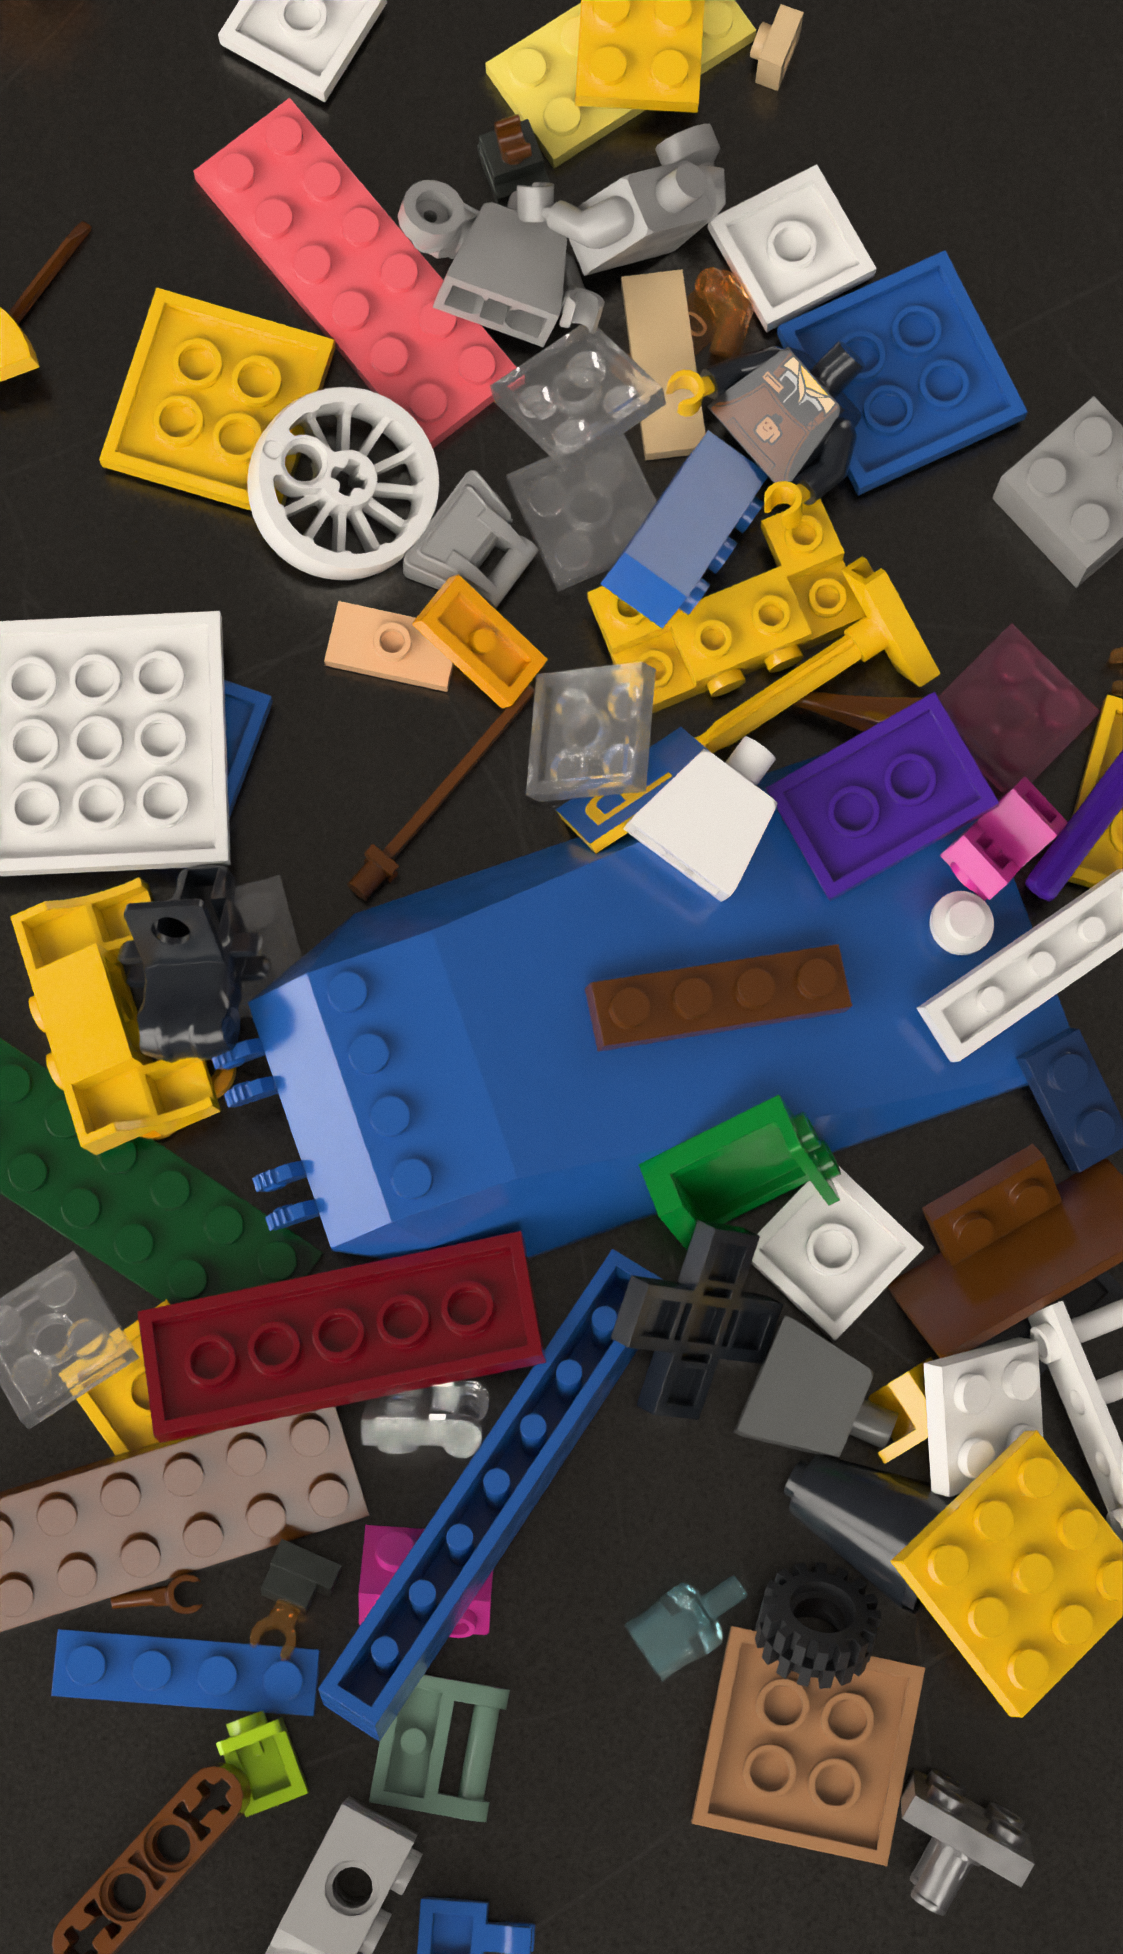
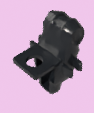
(191, 966)

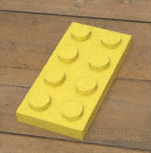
(541, 73)

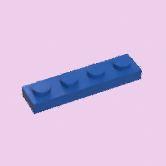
(185, 1672)

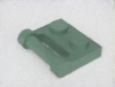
(416, 1743)

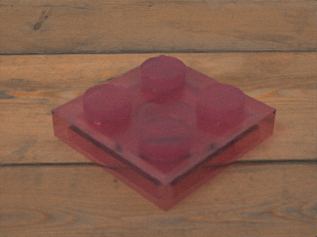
(1015, 710)

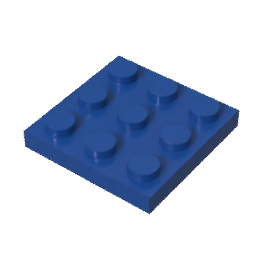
(927, 372)

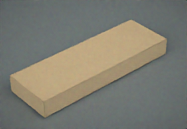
(661, 346)

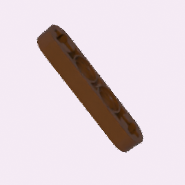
(147, 1863)

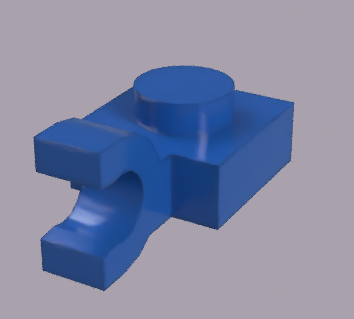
(464, 1928)

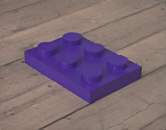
(882, 796)

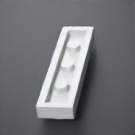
(1028, 970)

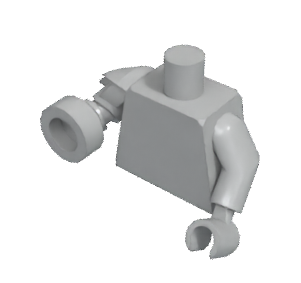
(642, 211)
(503, 269)

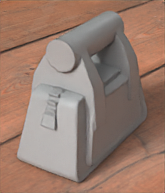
(463, 537)

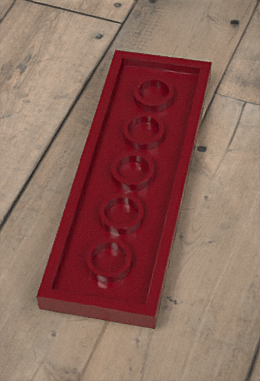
(340, 1337)

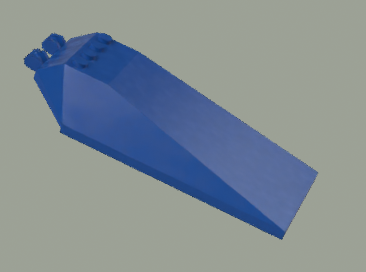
(455, 1067)

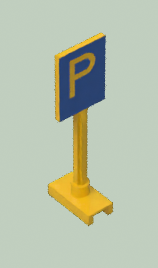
(886, 626)

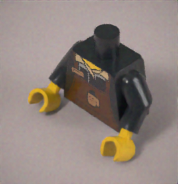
(785, 417)

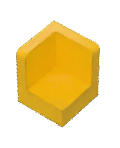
(908, 1399)

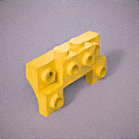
(746, 624)
(94, 1026)

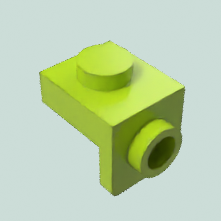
(267, 1760)

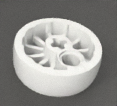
(269, 471)

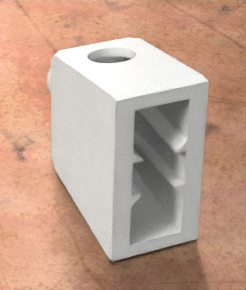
(710, 817)

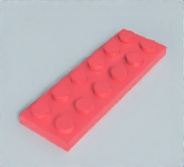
(353, 271)

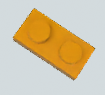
(479, 641)

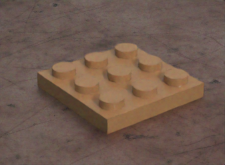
(808, 1760)

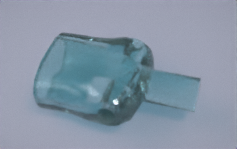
(683, 1625)

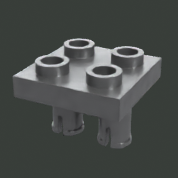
(960, 1838)

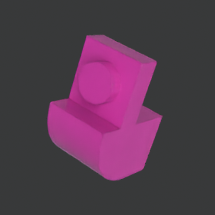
(1004, 840)

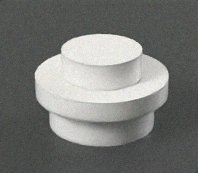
(961, 923)

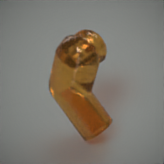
(730, 306)

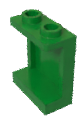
(738, 1168)

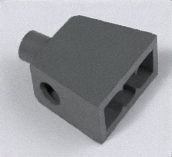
(812, 1396)

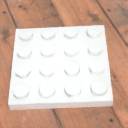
(113, 744)

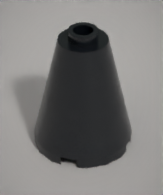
(864, 1517)

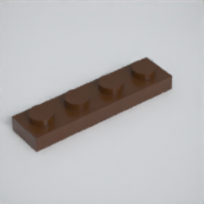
(717, 997)

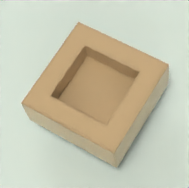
(776, 45)

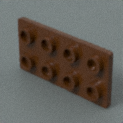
(1011, 1248)

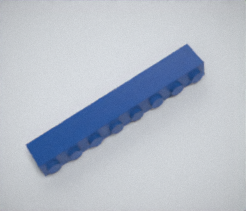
(484, 1509)

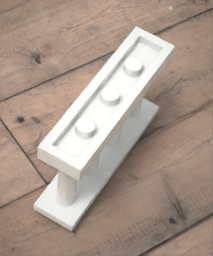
(1083, 1395)

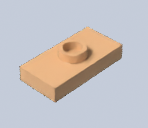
(385, 647)

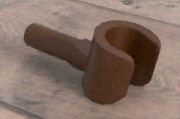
(157, 1596)

